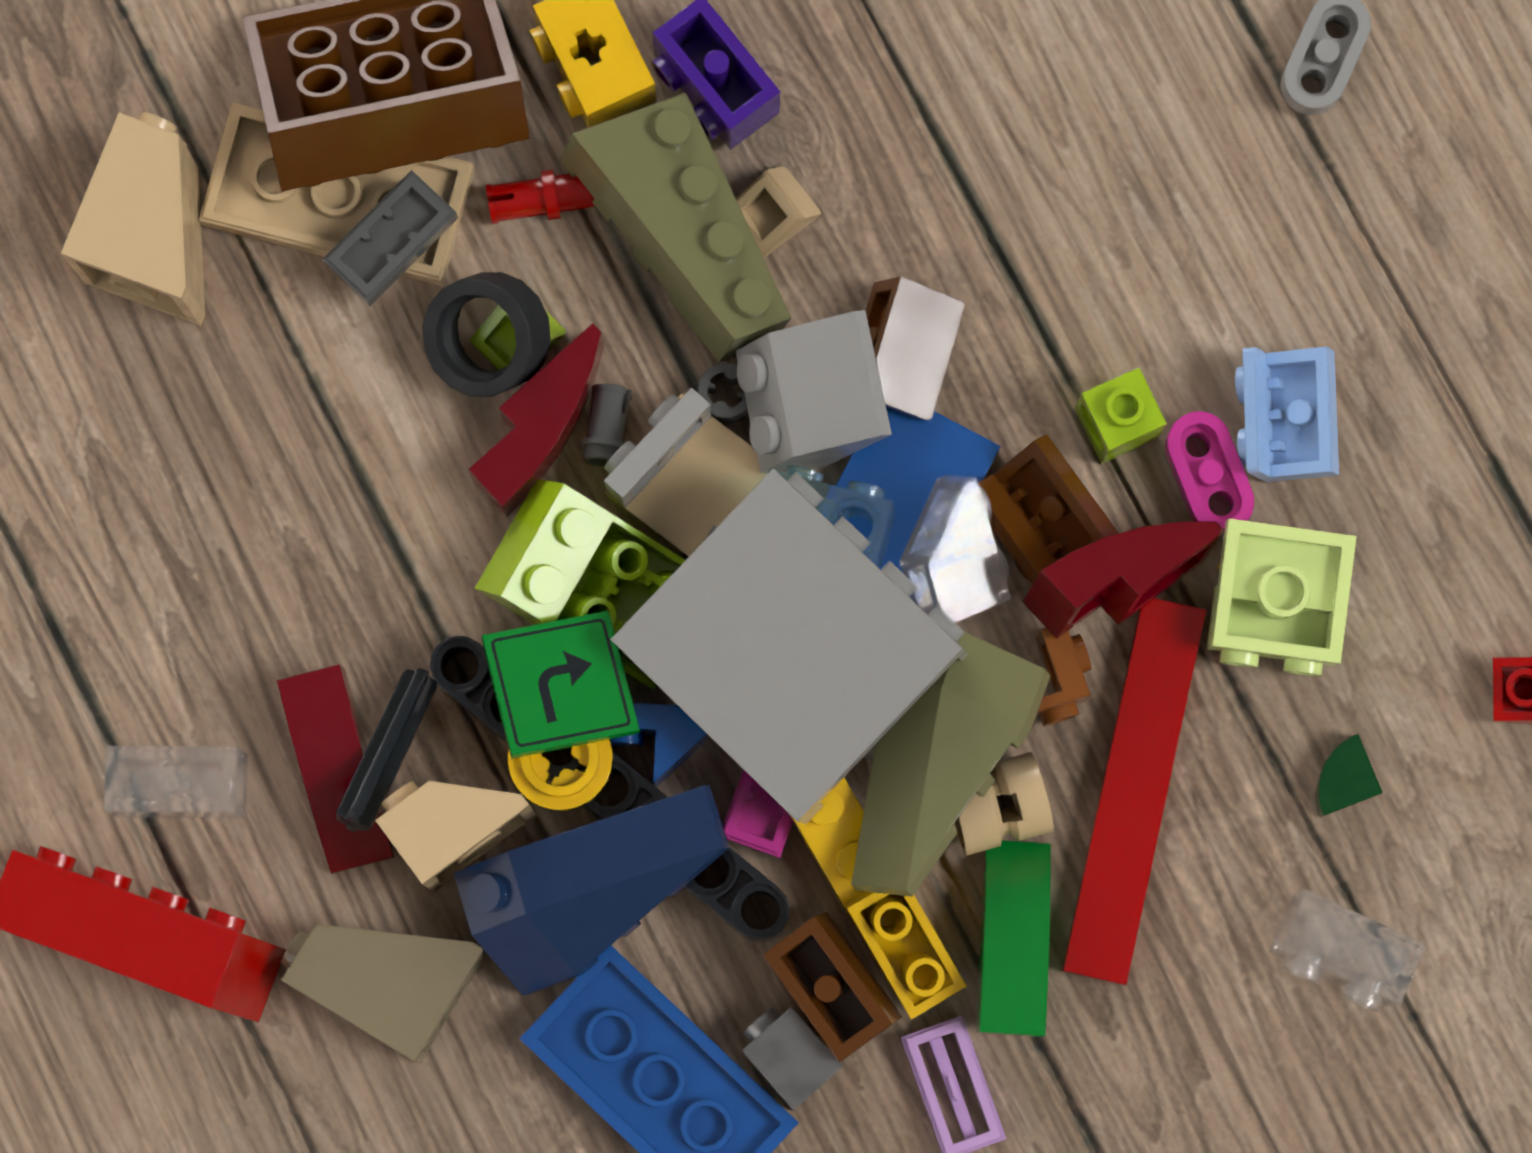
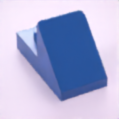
(675, 736)

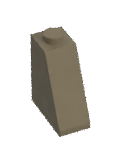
(384, 981)

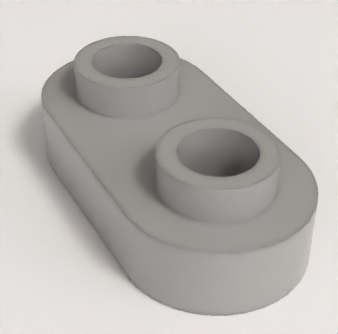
(1325, 57)

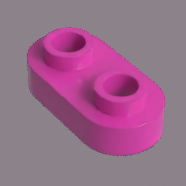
(1210, 475)

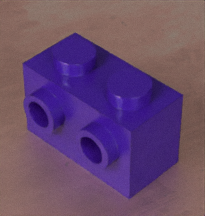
(715, 72)

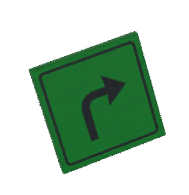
(560, 684)

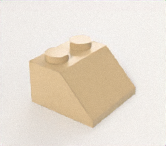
(449, 826)

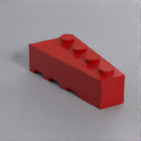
(137, 935)

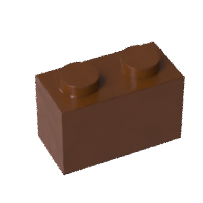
(832, 986)

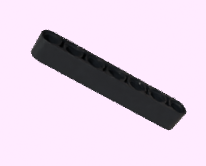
(724, 901)

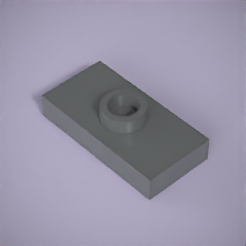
(390, 238)

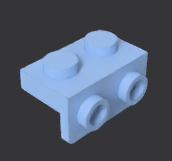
(1288, 414)

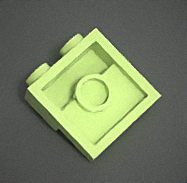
(1281, 596)

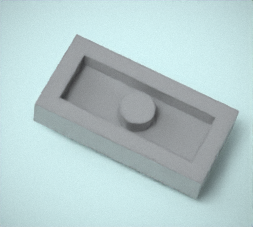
(674, 425)

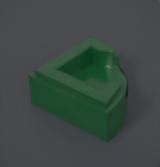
(1345, 778)

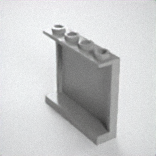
(790, 643)

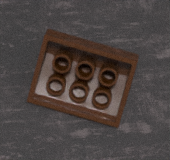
(382, 84)

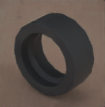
(447, 352)

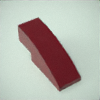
(540, 422)
(1118, 573)
(328, 753)

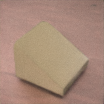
(776, 208)

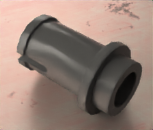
(606, 423)

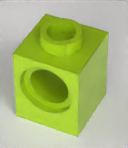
(1120, 415)

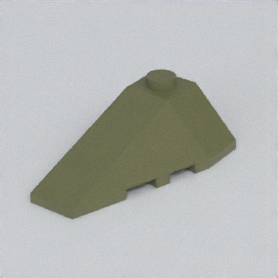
(939, 760)

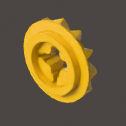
(570, 787)

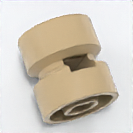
(982, 822)

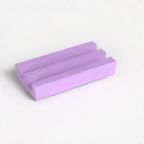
(934, 1036)

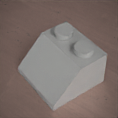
(813, 392)

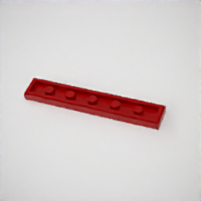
(1134, 791)

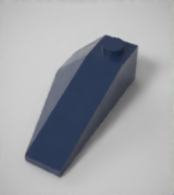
(570, 896)

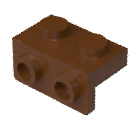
(1042, 508)

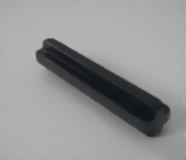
(386, 750)

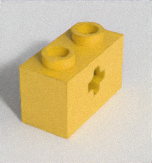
(597, 91)

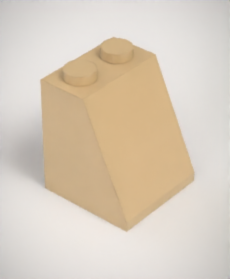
(141, 220)

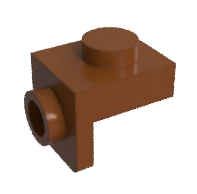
(1065, 662)

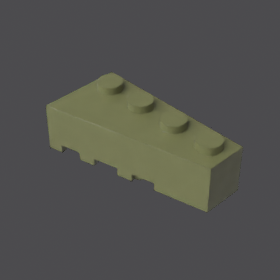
(679, 214)

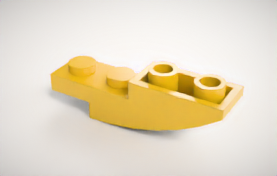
(888, 924)

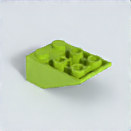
(575, 561)

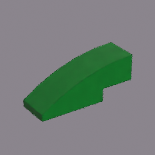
(1015, 940)

